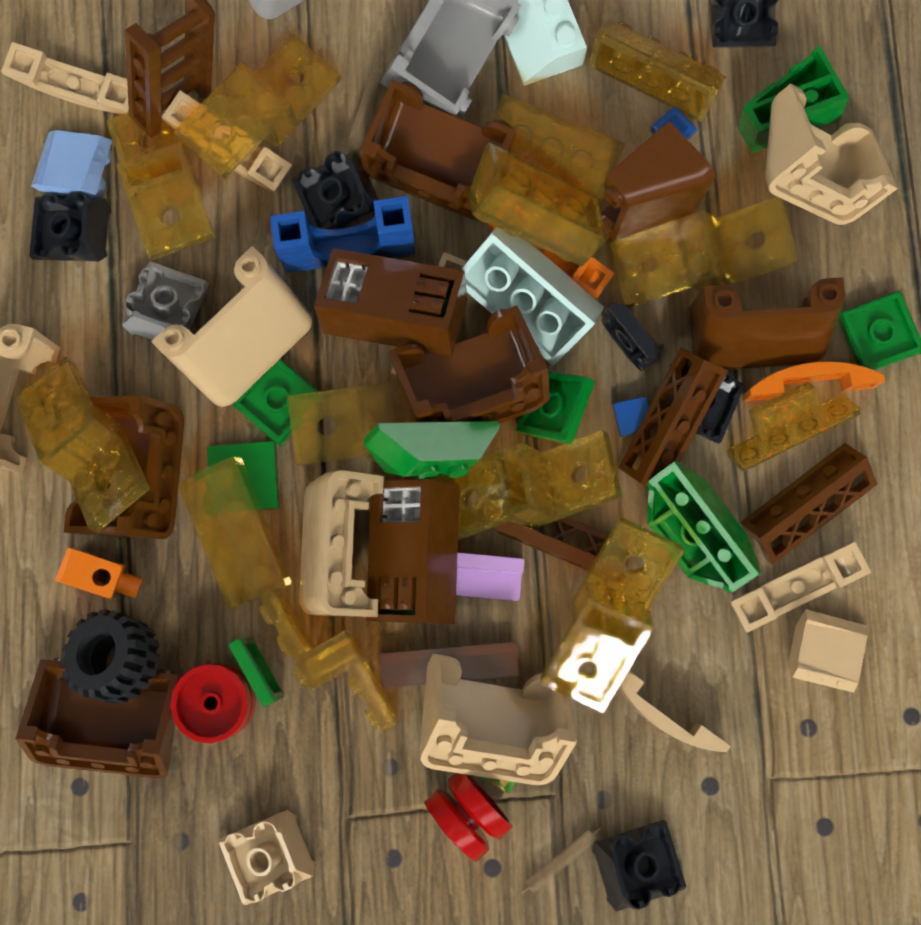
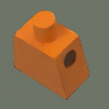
(83, 572)

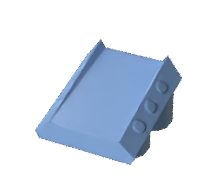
(72, 164)

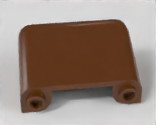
(428, 149)
(655, 185)
(764, 336)
(484, 380)
(156, 439)
(97, 735)

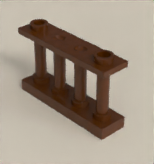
(146, 62)

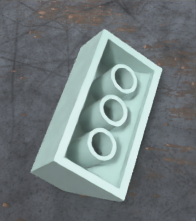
(545, 40)
(514, 273)

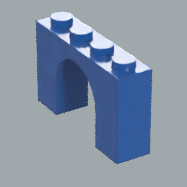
(309, 248)

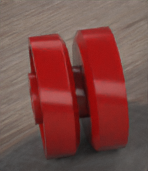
(192, 702)
(463, 818)

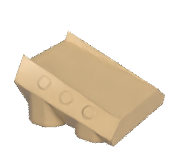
(828, 650)
(267, 857)

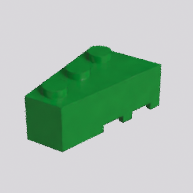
(822, 89)

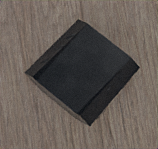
(743, 23)
(335, 191)
(69, 228)
(631, 336)
(721, 409)
(639, 866)

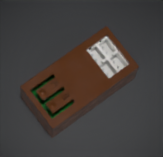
(391, 301)
(414, 551)

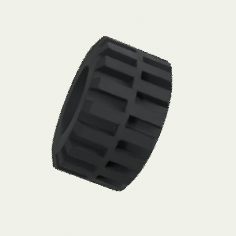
(90, 647)

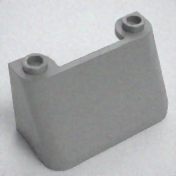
(450, 48)

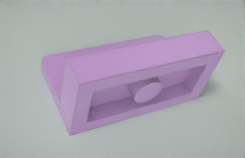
(489, 576)

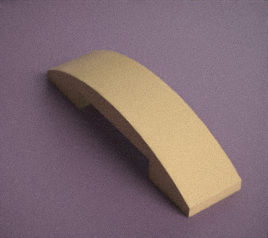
(65, 81)
(259, 166)
(800, 586)
(698, 734)

